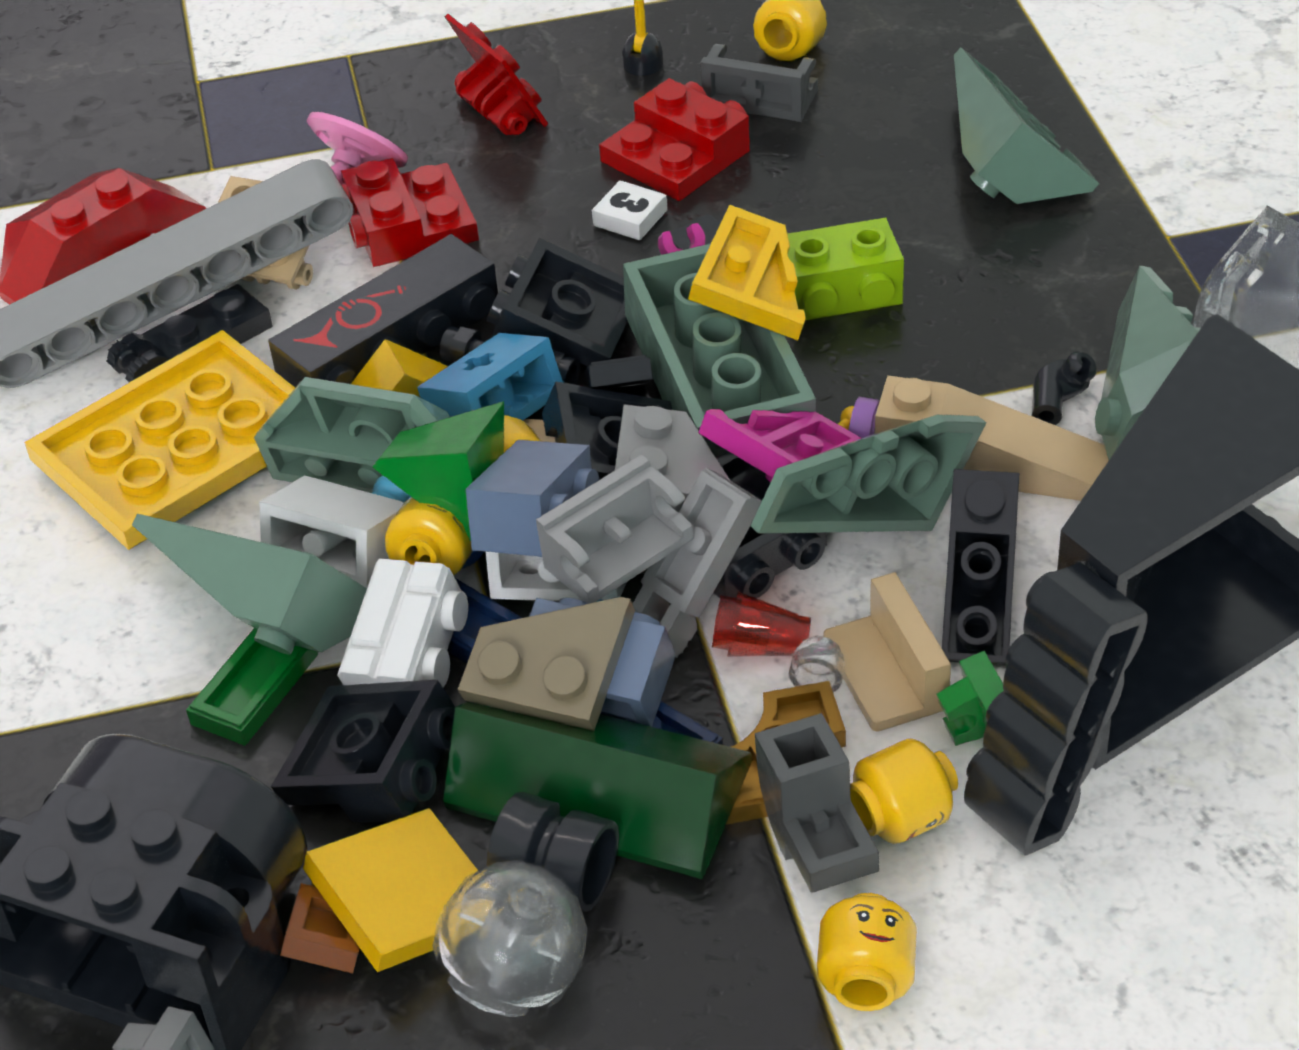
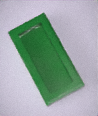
(247, 689)

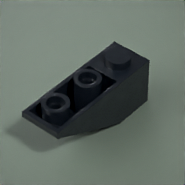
(980, 565)

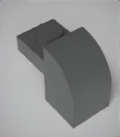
(810, 804)

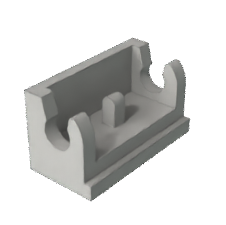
(613, 530)

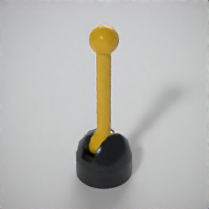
(642, 50)

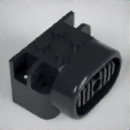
(150, 889)

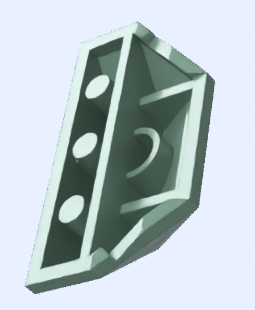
(338, 431)

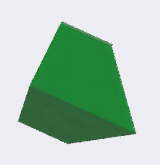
(445, 457)

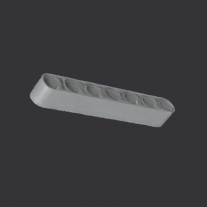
(169, 270)

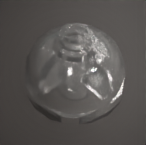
(511, 938)

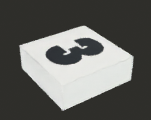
(629, 210)

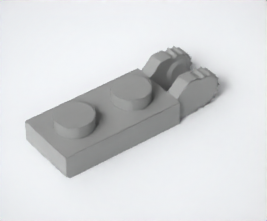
(690, 574)

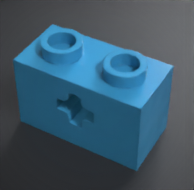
(501, 369)

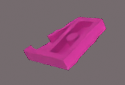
(774, 437)

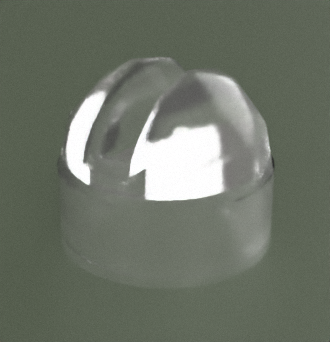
(817, 661)

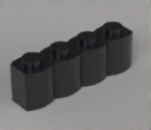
(1053, 706)

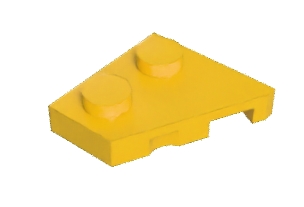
(750, 274)

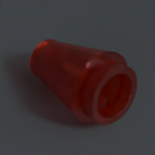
(757, 627)

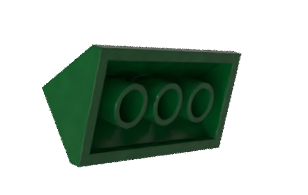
(656, 784)

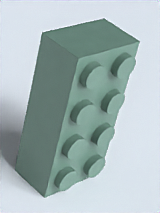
(704, 355)

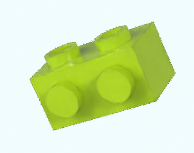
(847, 268)

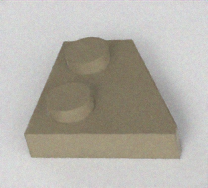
(550, 662)

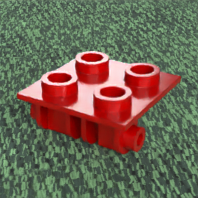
(492, 83)

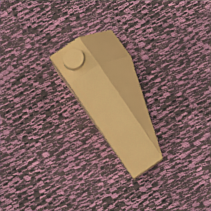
(1045, 455)

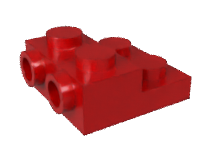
(678, 139)
(405, 211)

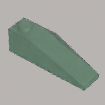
(1009, 144)
(873, 483)
(270, 587)

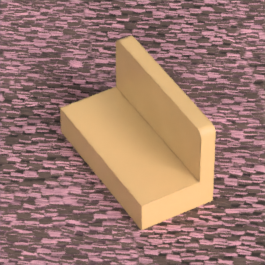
(892, 658)

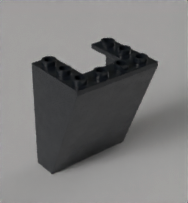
(1180, 530)

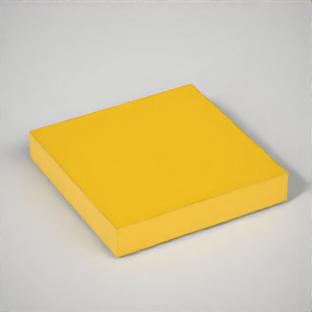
(390, 884)

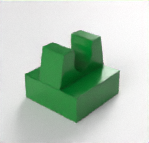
(969, 698)

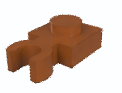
(318, 934)

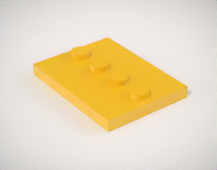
(165, 437)

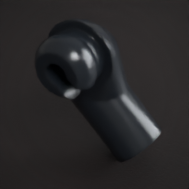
(1059, 383)

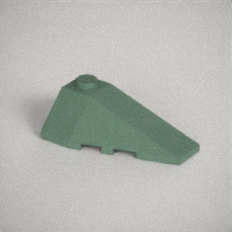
(1144, 350)

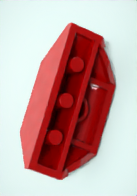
(86, 226)

